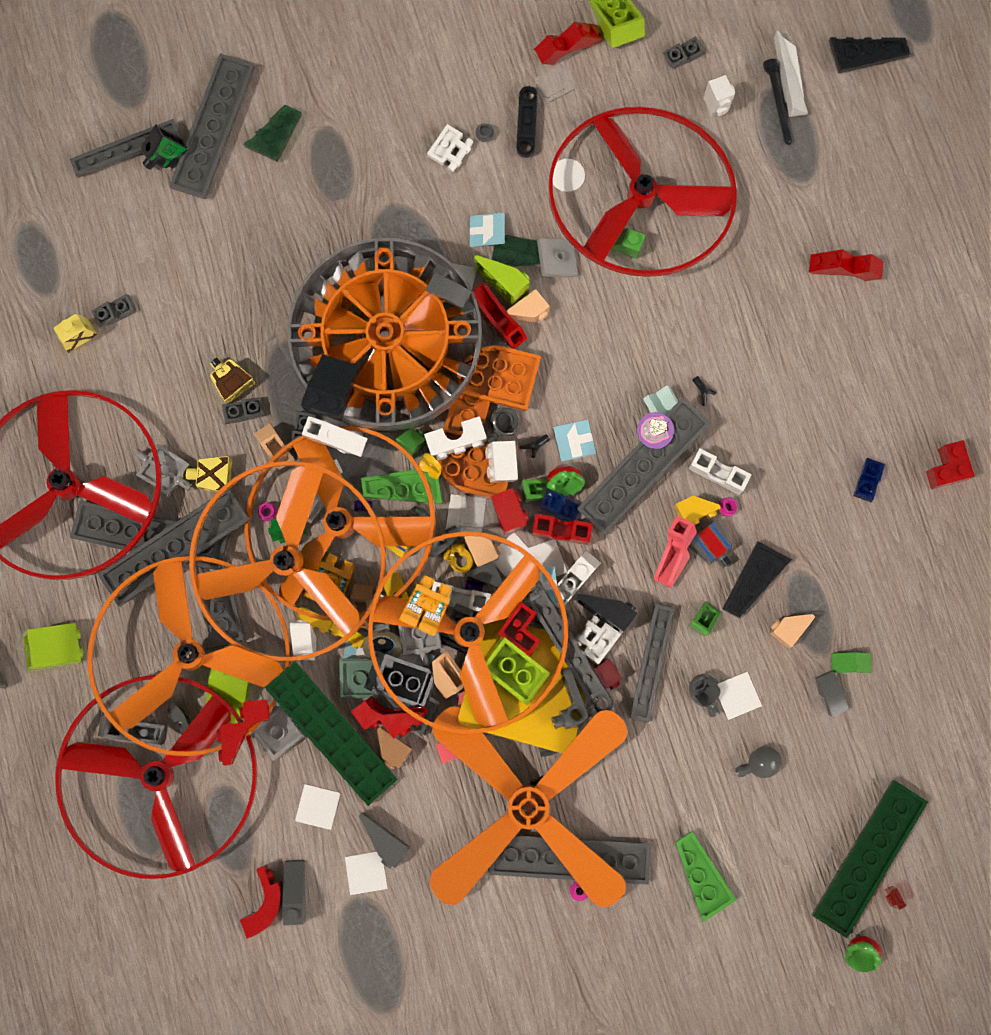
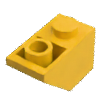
(695, 509)

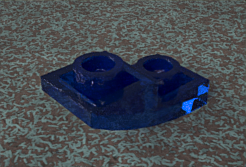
(868, 480)
(559, 506)

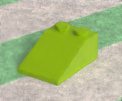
(618, 21)
(504, 279)
(515, 670)
(232, 689)

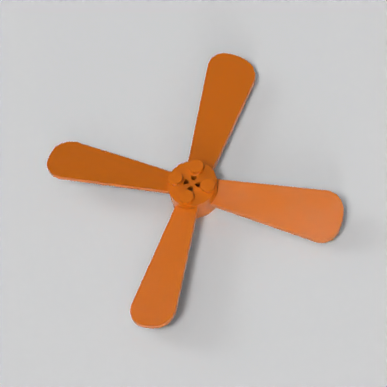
(463, 869)

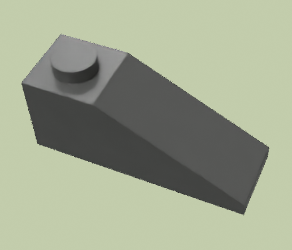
(143, 731)
(387, 845)
(294, 893)

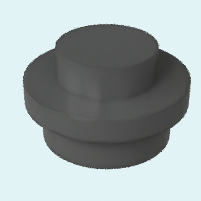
(484, 132)

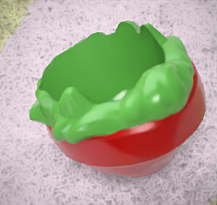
(565, 480)
(863, 954)

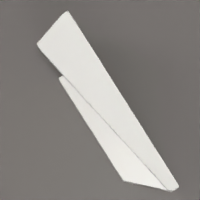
(790, 76)

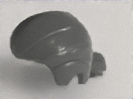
(503, 422)
(705, 692)
(762, 763)

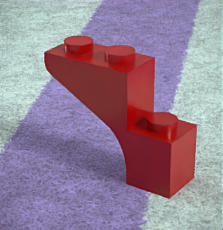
(575, 37)
(843, 263)
(494, 313)
(394, 720)
(233, 734)

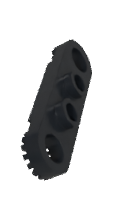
(526, 121)

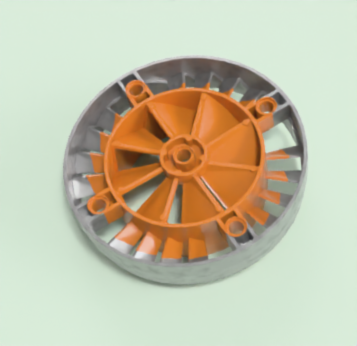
(405, 330)

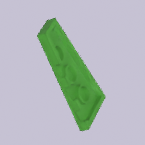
(401, 487)
(704, 880)

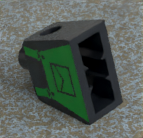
(162, 148)

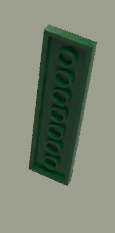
(869, 858)

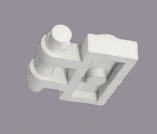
(444, 146)
(602, 642)

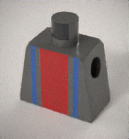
(712, 544)

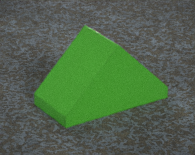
(534, 490)
(704, 619)
(851, 662)

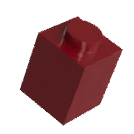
(608, 674)

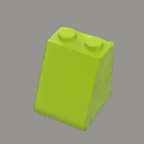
(52, 647)

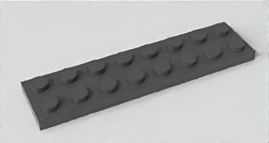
(212, 126)
(641, 469)
(110, 529)
(174, 542)
(534, 858)

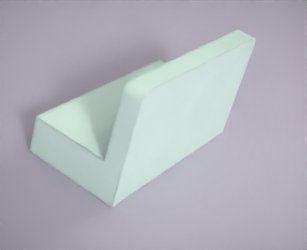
(661, 401)

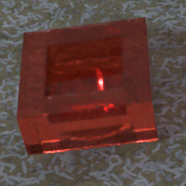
(894, 898)

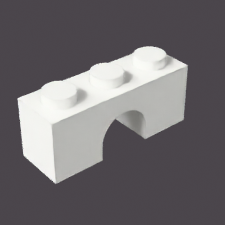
(472, 436)
(725, 476)
(471, 599)

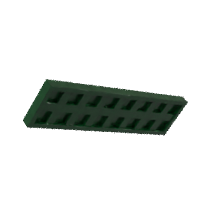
(330, 733)

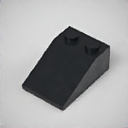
(330, 387)
(609, 611)
(405, 679)

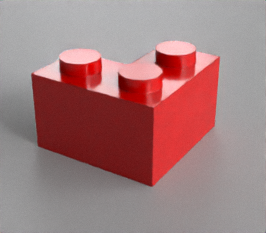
(955, 466)
(509, 512)
(516, 632)

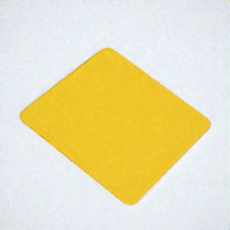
(536, 726)

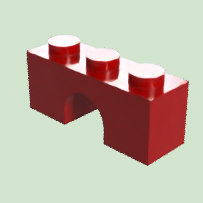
(552, 528)

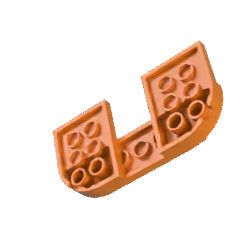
(500, 378)

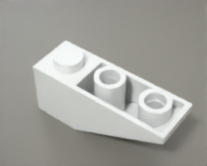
(334, 436)
(577, 576)
(303, 639)

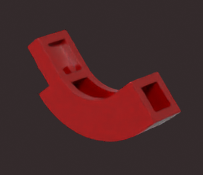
(273, 898)

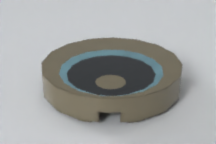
(383, 642)

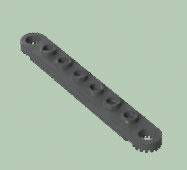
(574, 657)

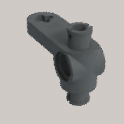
(565, 719)

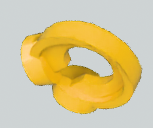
(430, 465)
(449, 556)

